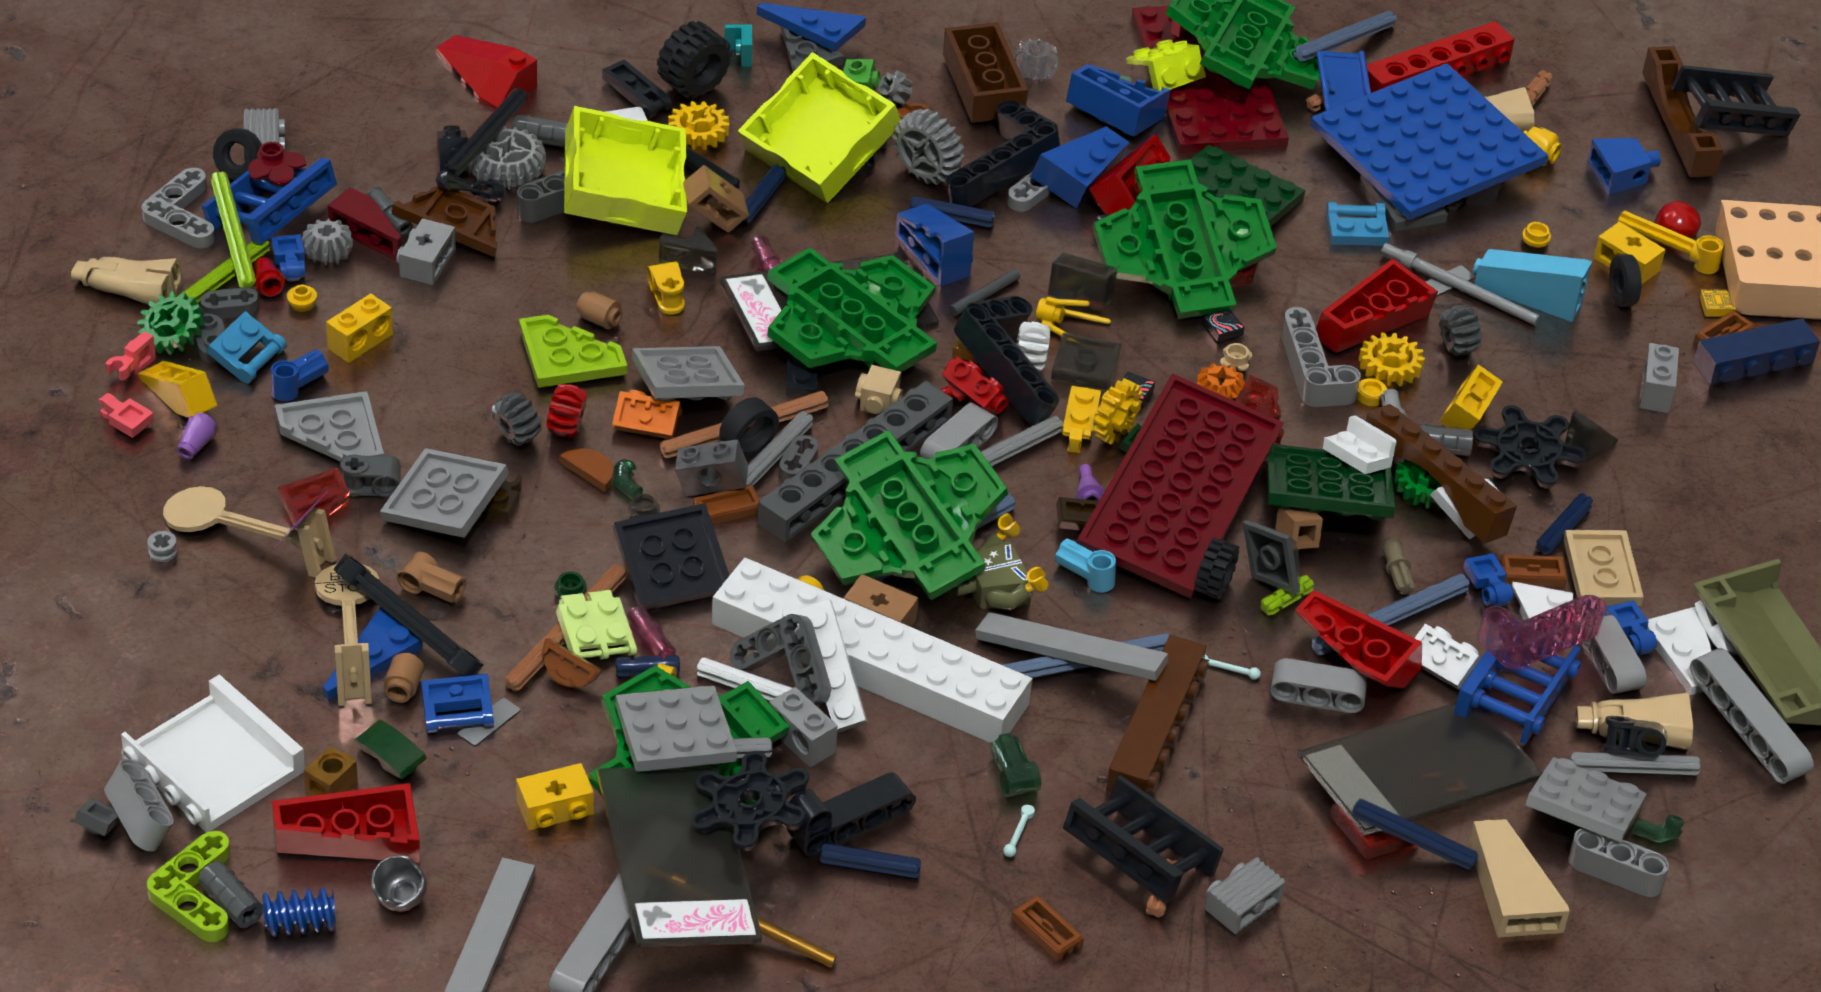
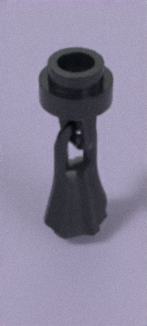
(492, 191)

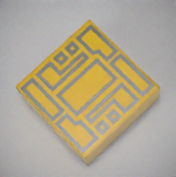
(1716, 303)

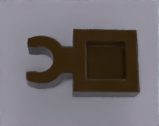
(504, 500)

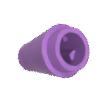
(196, 435)

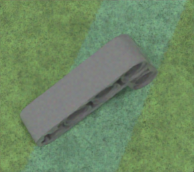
(1316, 381)

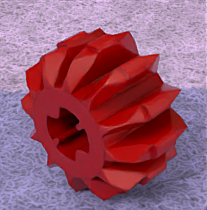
(566, 410)

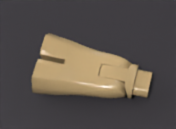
(1515, 106)
(131, 278)
(1668, 710)

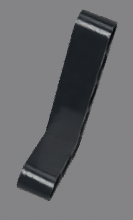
(1027, 137)
(987, 332)

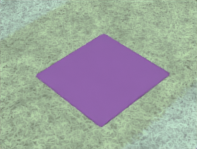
(299, 520)

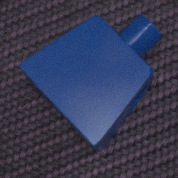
(1621, 163)

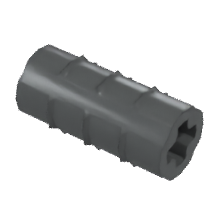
(549, 131)
(1455, 440)
(230, 894)

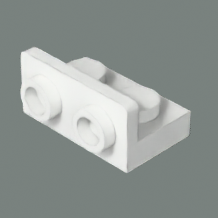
(1362, 446)
(1446, 657)

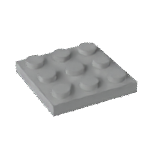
(687, 372)
(444, 492)
(675, 728)
(1586, 798)

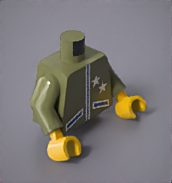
(1005, 580)

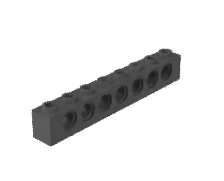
(821, 484)

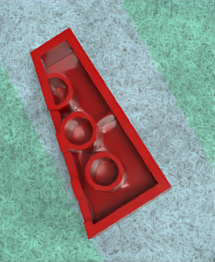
(1375, 306)
(349, 824)

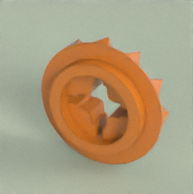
(1232, 382)

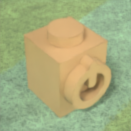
(878, 389)

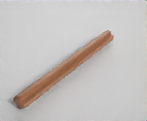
(785, 412)
(534, 659)

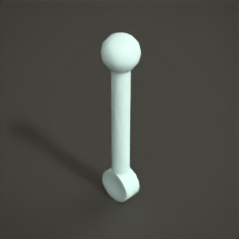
(1254, 673)
(1027, 812)

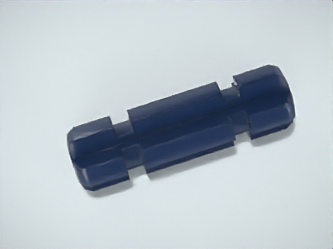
(625, 666)

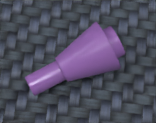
(1088, 486)

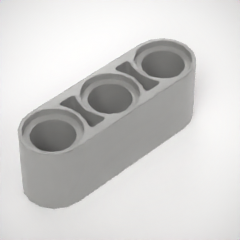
(966, 427)
(1615, 658)
(1318, 685)
(138, 805)
(1619, 863)

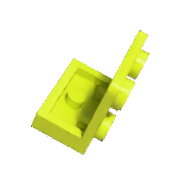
(1170, 63)

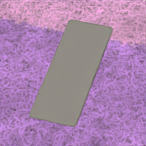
(1459, 271)
(502, 711)

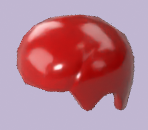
(1679, 218)

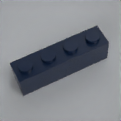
(1756, 351)

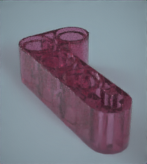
(1538, 637)

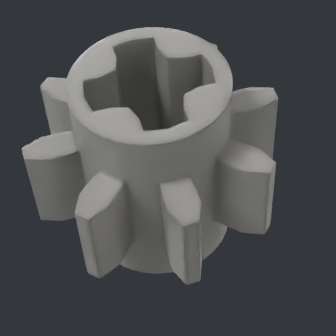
(895, 87)

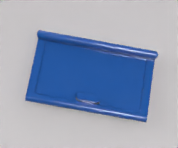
(1343, 76)

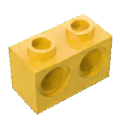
(359, 328)
(1471, 399)

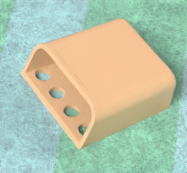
(1772, 263)

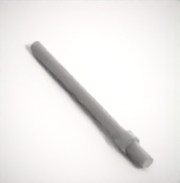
(1411, 260)

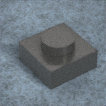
(97, 817)

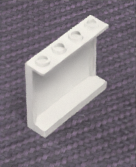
(217, 756)

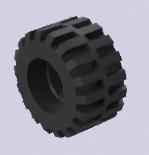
(694, 59)

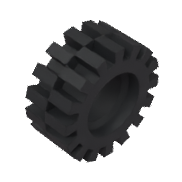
(1217, 568)

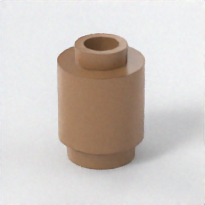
(599, 309)
(403, 677)

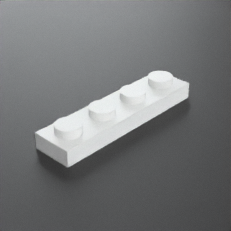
(844, 701)

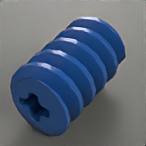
(299, 912)

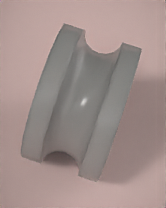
(155, 544)

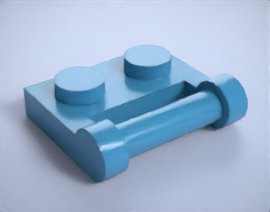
(1357, 230)
(239, 341)

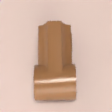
(425, 574)

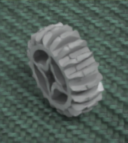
(928, 146)
(510, 158)

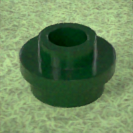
(570, 583)

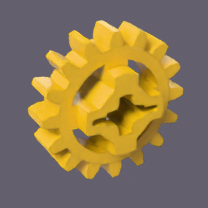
(702, 124)
(1391, 359)
(1117, 411)

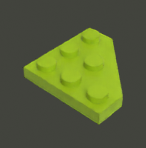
(567, 353)

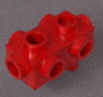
(967, 383)

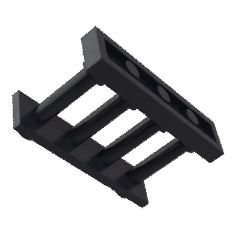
(1735, 116)
(1132, 856)

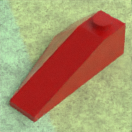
(1363, 641)

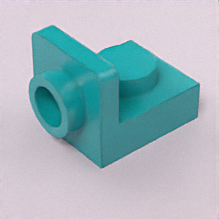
(740, 40)

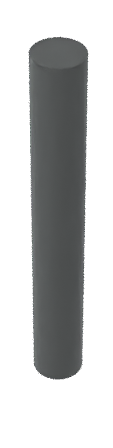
(985, 291)

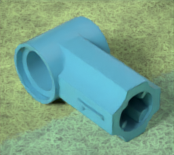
(1094, 566)

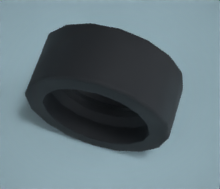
(741, 417)

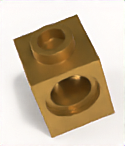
(331, 773)

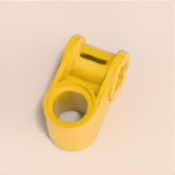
(667, 287)

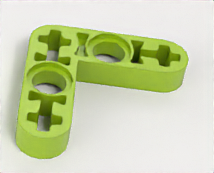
(182, 889)

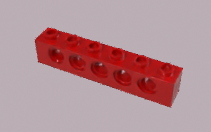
(1464, 52)

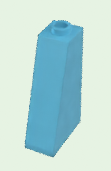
(1535, 280)

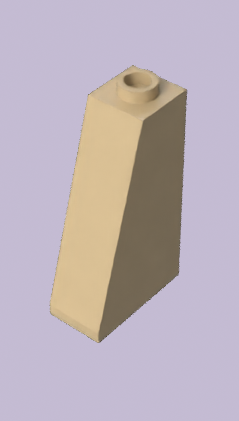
(1514, 884)

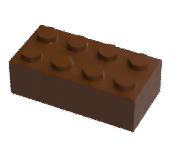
(983, 69)

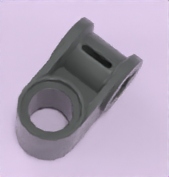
(372, 475)

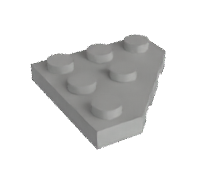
(332, 425)

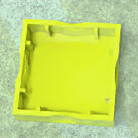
(820, 127)
(625, 171)

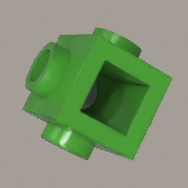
(863, 72)

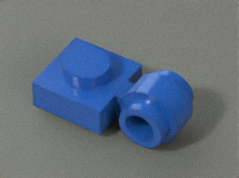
(290, 256)
(1488, 573)
(1634, 625)

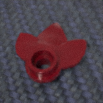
(275, 164)

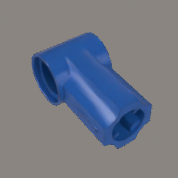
(291, 375)

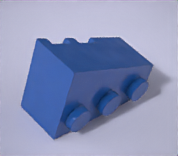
(1115, 100)
(1079, 164)
(936, 243)

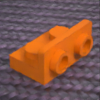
(646, 415)

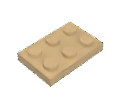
(1603, 565)

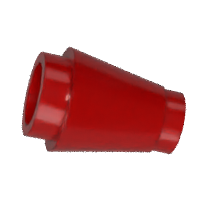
(268, 278)

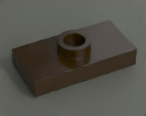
(1074, 512)

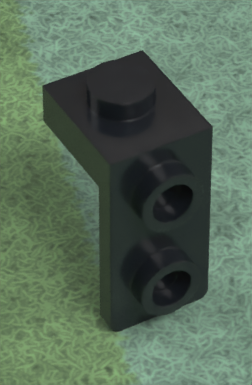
(450, 141)

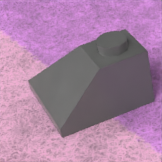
(1272, 557)

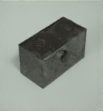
(1082, 280)

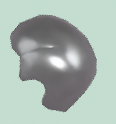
(398, 883)

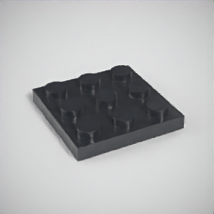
(671, 556)

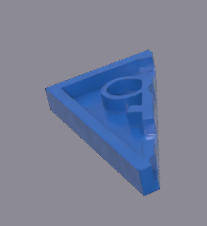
(819, 26)
(385, 640)

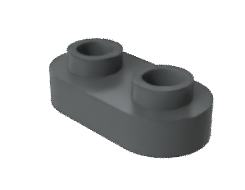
(210, 331)

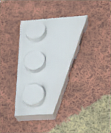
(1680, 641)

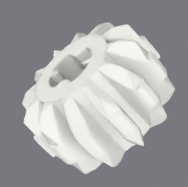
(1034, 342)

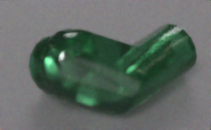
(623, 478)
(1659, 833)

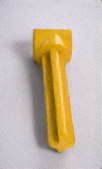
(1703, 252)

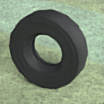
(222, 149)
(1625, 280)

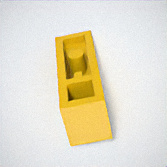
(180, 387)

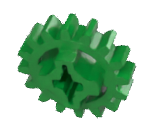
(172, 321)
(1415, 483)

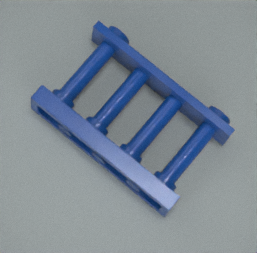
(280, 208)
(1485, 677)

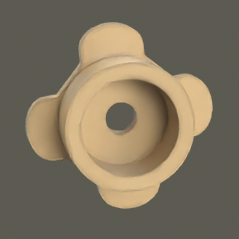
(1236, 355)

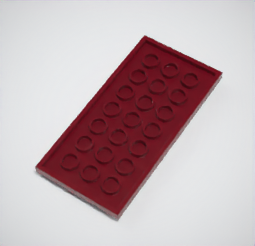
(1213, 107)
(1180, 483)

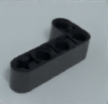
(850, 812)

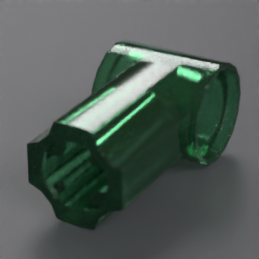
(1016, 772)

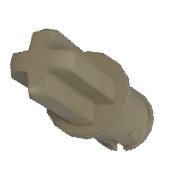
(1398, 566)

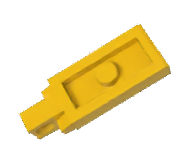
(1080, 415)

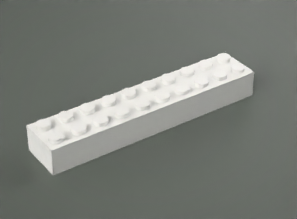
(884, 653)

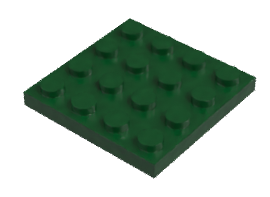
(1236, 177)
(1326, 483)

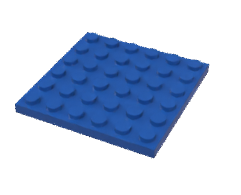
(1428, 141)

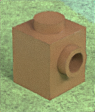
(1301, 526)

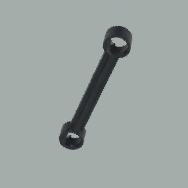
(361, 577)

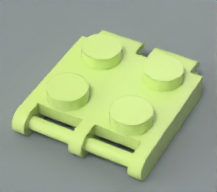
(595, 624)

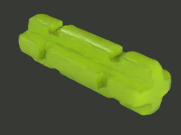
(1282, 598)

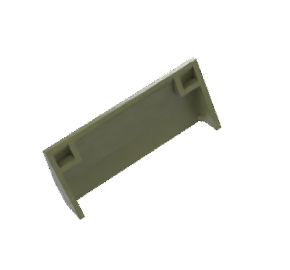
(1768, 638)

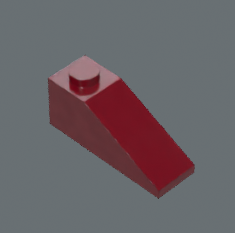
(365, 222)

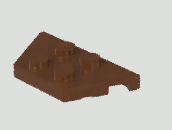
(469, 216)

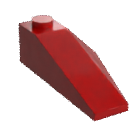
(489, 67)
(1118, 186)

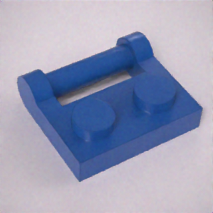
(457, 694)

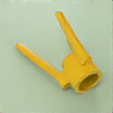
(1052, 311)

